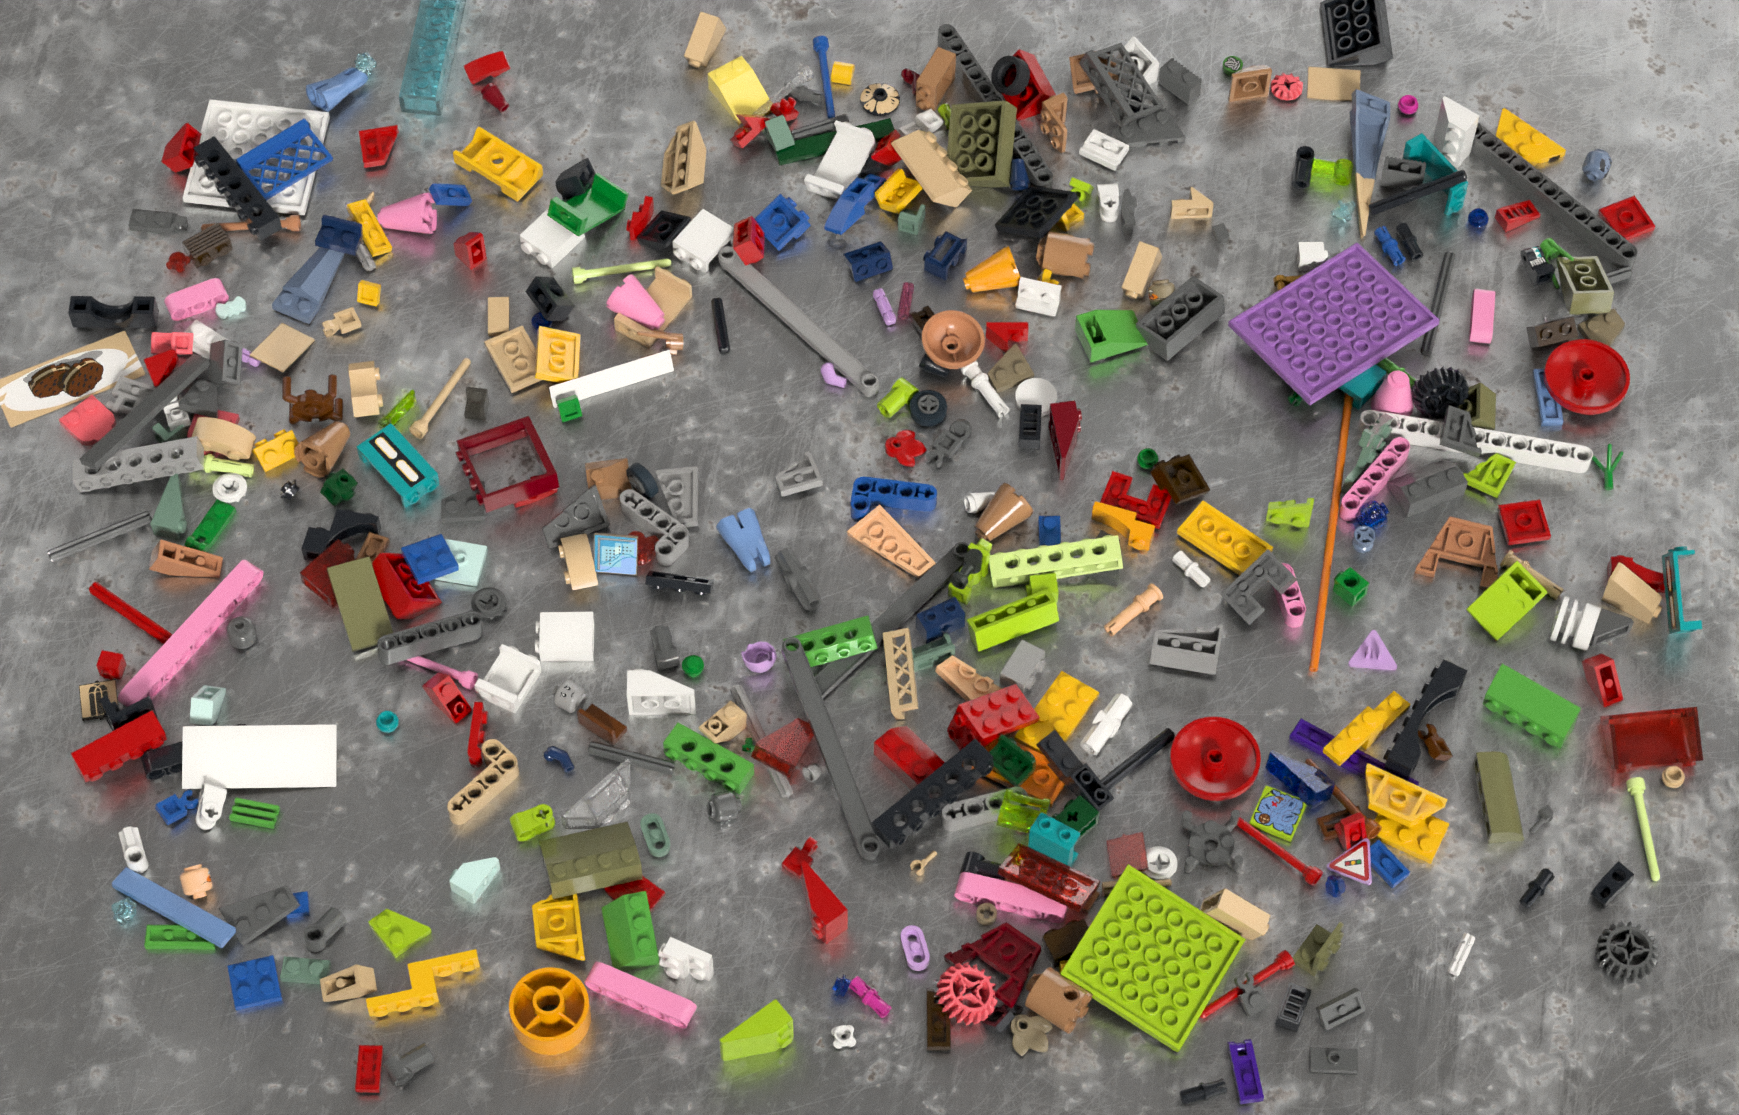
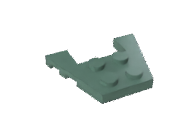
(1372, 443)

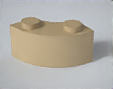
(364, 389)
(224, 438)
(578, 561)

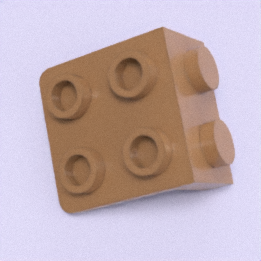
(1052, 120)

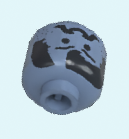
(1597, 165)

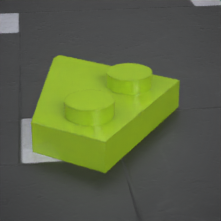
(1491, 475)
(1290, 512)
(398, 931)

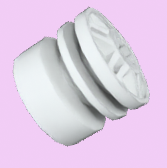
(1575, 623)

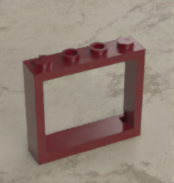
(494, 438)

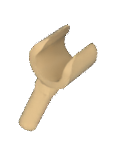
(922, 863)

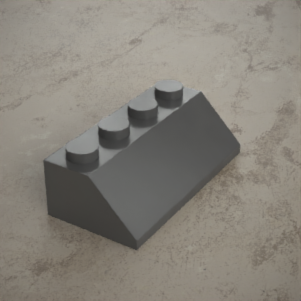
(1181, 317)

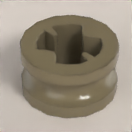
(980, 917)

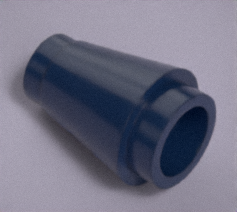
(1018, 176)

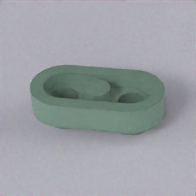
(656, 836)

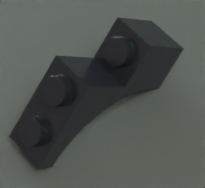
(344, 526)

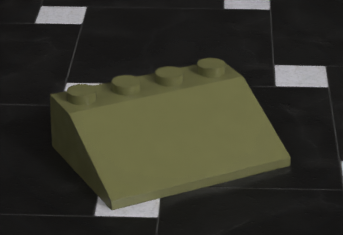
(982, 142)
(591, 860)

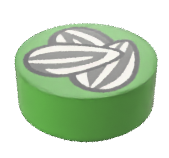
(1231, 65)

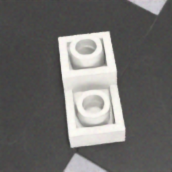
(175, 416)

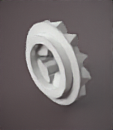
(227, 481)
(1167, 857)

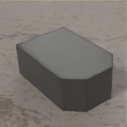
(1220, 233)

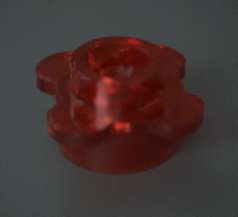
(175, 258)

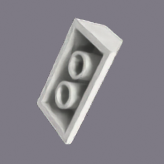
(1455, 131)

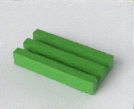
(257, 813)

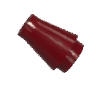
(493, 95)

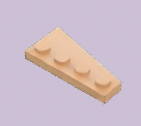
(891, 541)
(965, 679)

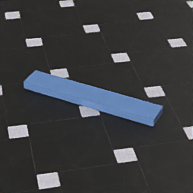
(174, 907)

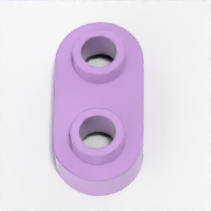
(915, 949)

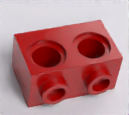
(748, 240)

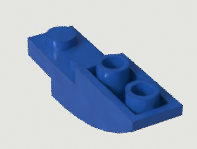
(852, 202)

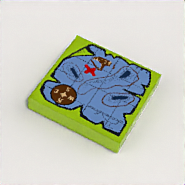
(1278, 813)

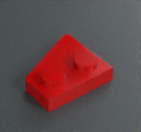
(377, 144)

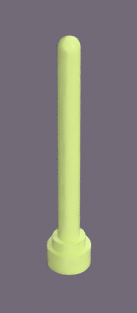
(580, 274)
(1636, 788)

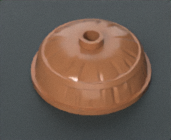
(953, 330)

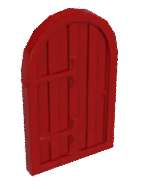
(653, 892)

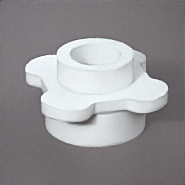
(846, 1030)

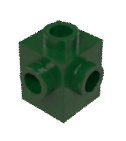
(339, 487)

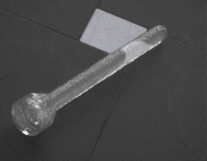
(804, 75)

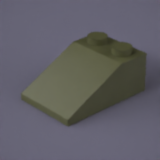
(1585, 285)

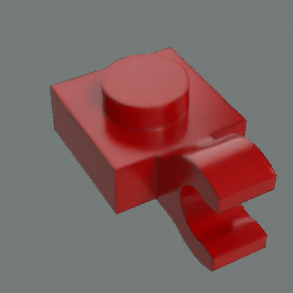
(793, 861)

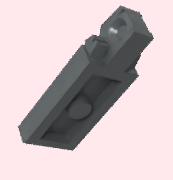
(156, 221)

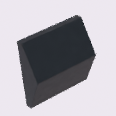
(663, 230)

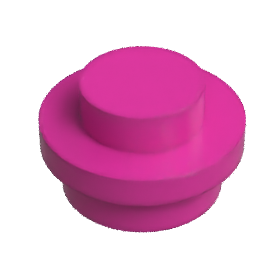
(1408, 104)

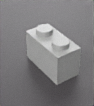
(1023, 666)

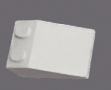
(657, 695)

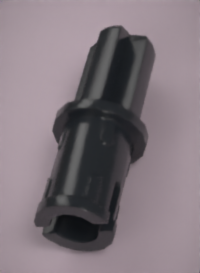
(1409, 241)
(1537, 887)
(1202, 1091)

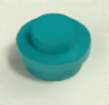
(387, 721)

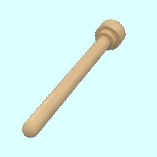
(420, 427)

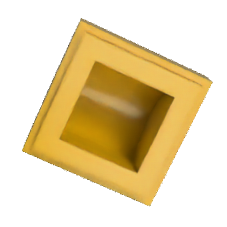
(842, 72)

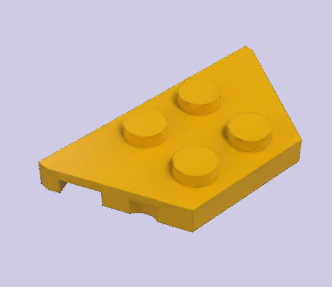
(1526, 140)
(1399, 798)
(559, 926)

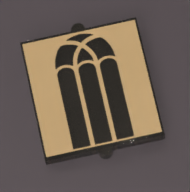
(90, 698)

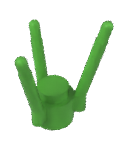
(1552, 251)

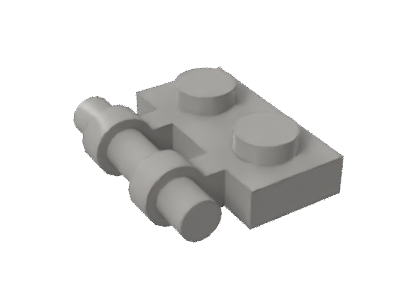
(128, 391)

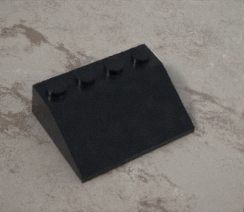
(1356, 32)

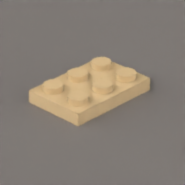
(514, 358)

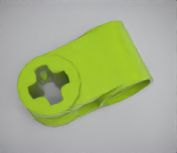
(530, 822)

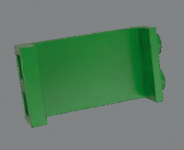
(589, 209)

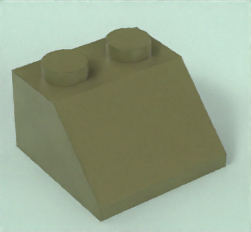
(1481, 406)

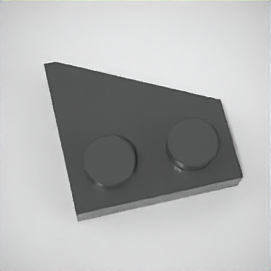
(1459, 432)

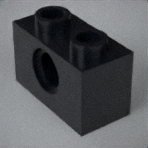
(550, 298)

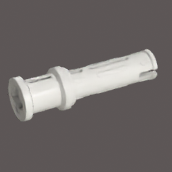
(980, 381)

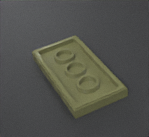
(359, 603)

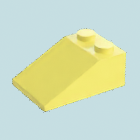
(737, 88)

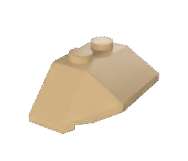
(684, 159)

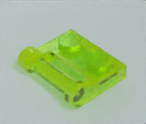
(1020, 817)

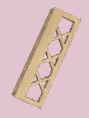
(895, 671)

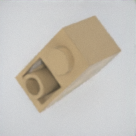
(725, 723)

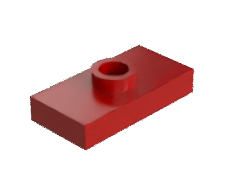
(369, 1068)

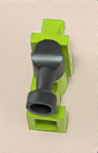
(974, 567)

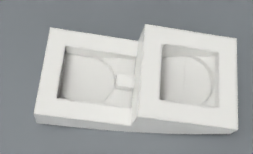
(924, 121)

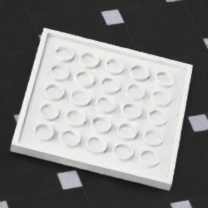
(243, 128)

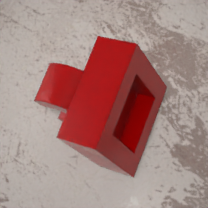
(785, 108)

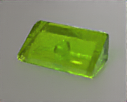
(399, 410)

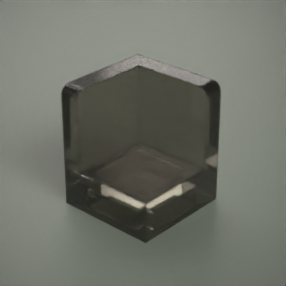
(477, 403)

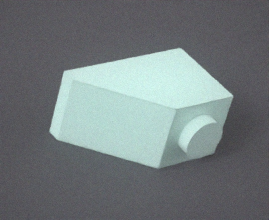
(206, 705)
(473, 878)

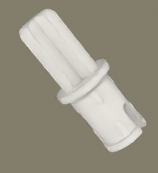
(1191, 569)

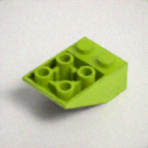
(1506, 600)

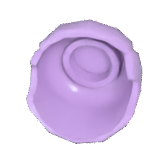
(759, 656)

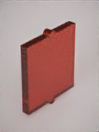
(1125, 851)

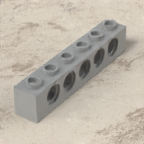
(141, 464)

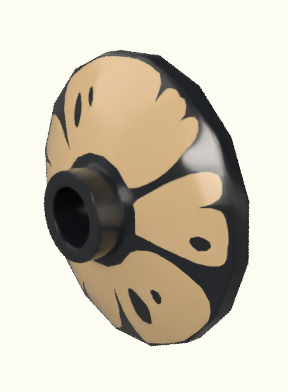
(880, 105)

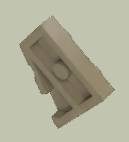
(1602, 327)
(1010, 370)

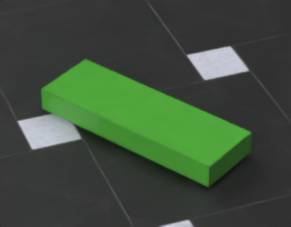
(174, 938)

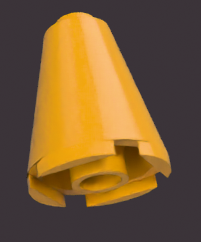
(993, 273)

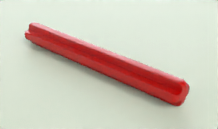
(129, 612)

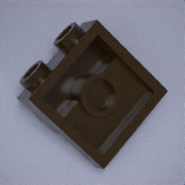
(1180, 478)

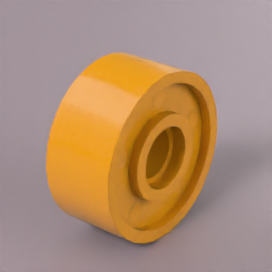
(552, 1030)

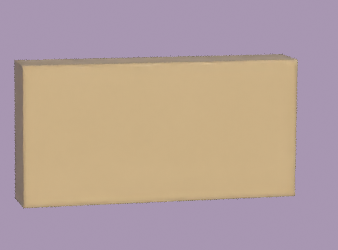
(498, 315)

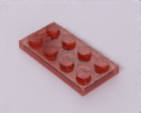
(1049, 877)

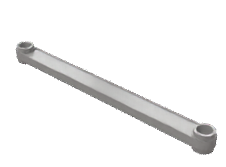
(799, 322)

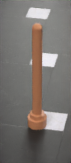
(291, 223)

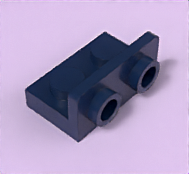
(339, 235)
(868, 261)

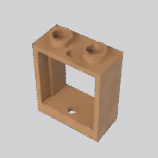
(935, 79)

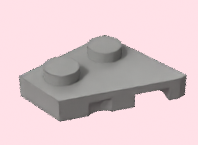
(799, 476)

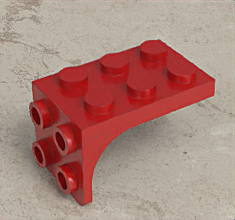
(991, 716)

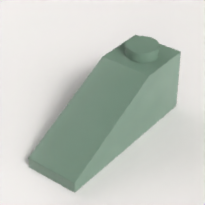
(170, 515)

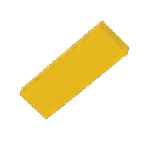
(372, 232)

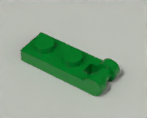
(211, 526)

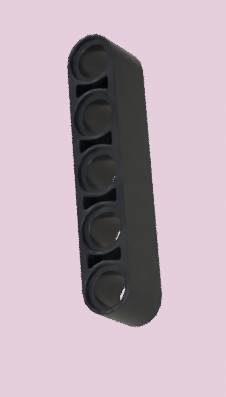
(164, 760)

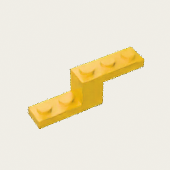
(1366, 728)
(423, 983)

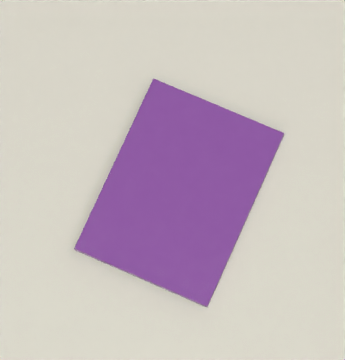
(1333, 323)

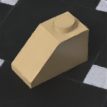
(348, 983)

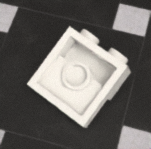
(682, 959)

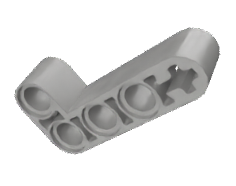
(635, 506)
(982, 805)

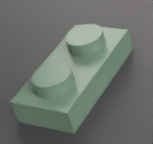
(304, 970)

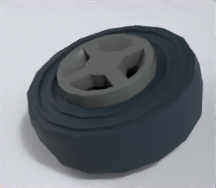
(933, 402)
(642, 480)

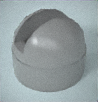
(811, 772)

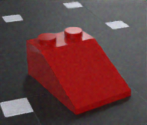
(825, 910)

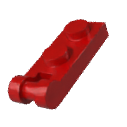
(477, 735)

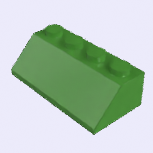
(1531, 706)

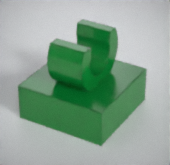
(569, 408)

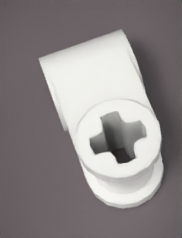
(1108, 201)
(210, 803)

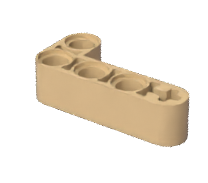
(462, 806)

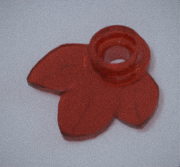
(645, 547)

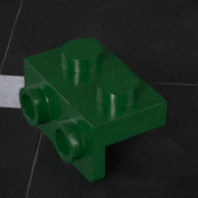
(1012, 761)

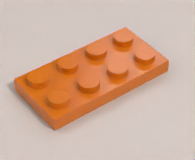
(1040, 784)

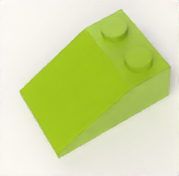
(759, 1034)

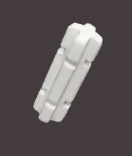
(1461, 954)

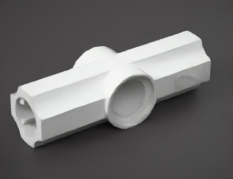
(1106, 724)

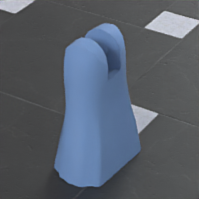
(332, 91)
(745, 538)

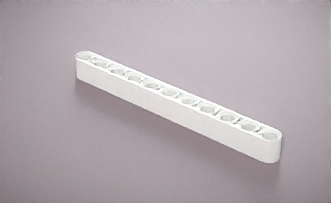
(1486, 439)

